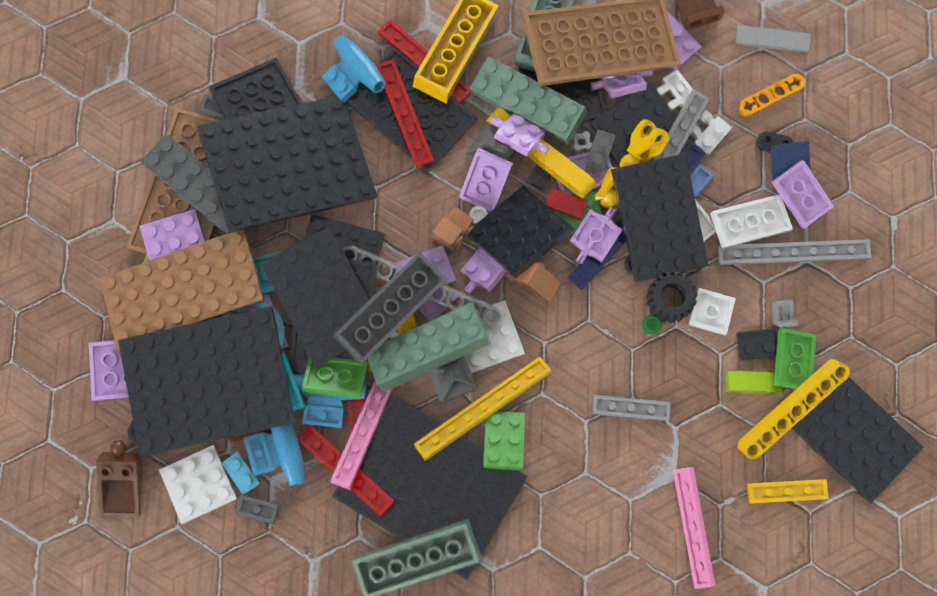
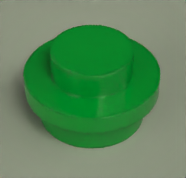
(651, 325)

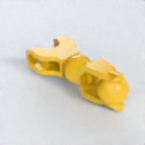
(641, 149)

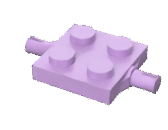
(622, 84)
(520, 134)
(596, 235)
(482, 271)

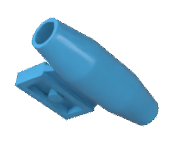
(355, 68)
(323, 408)
(276, 449)

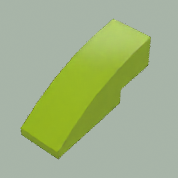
(751, 382)

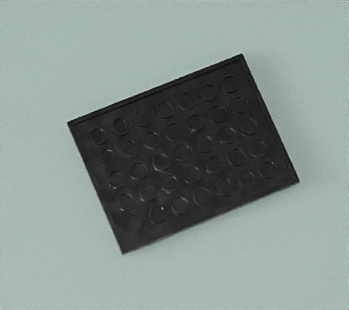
(286, 163)
(206, 381)
(432, 491)

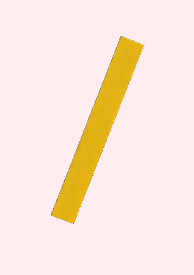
(482, 408)

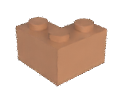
(453, 229)
(537, 281)

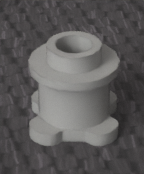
(581, 138)

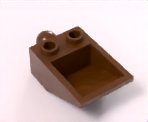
(119, 482)

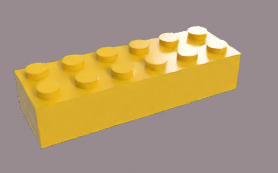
(455, 48)

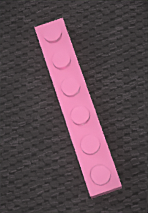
(361, 437)
(694, 528)

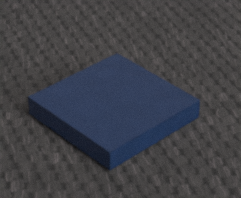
(787, 155)

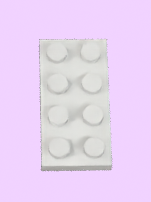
(751, 221)

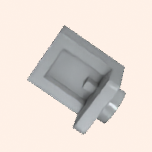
(783, 314)

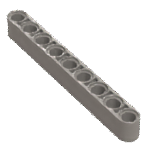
(449, 292)

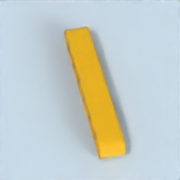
(556, 164)
(802, 405)

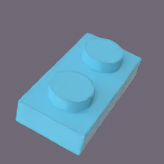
(240, 473)

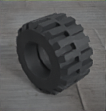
(678, 283)

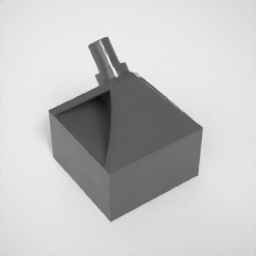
(488, 143)
(453, 380)

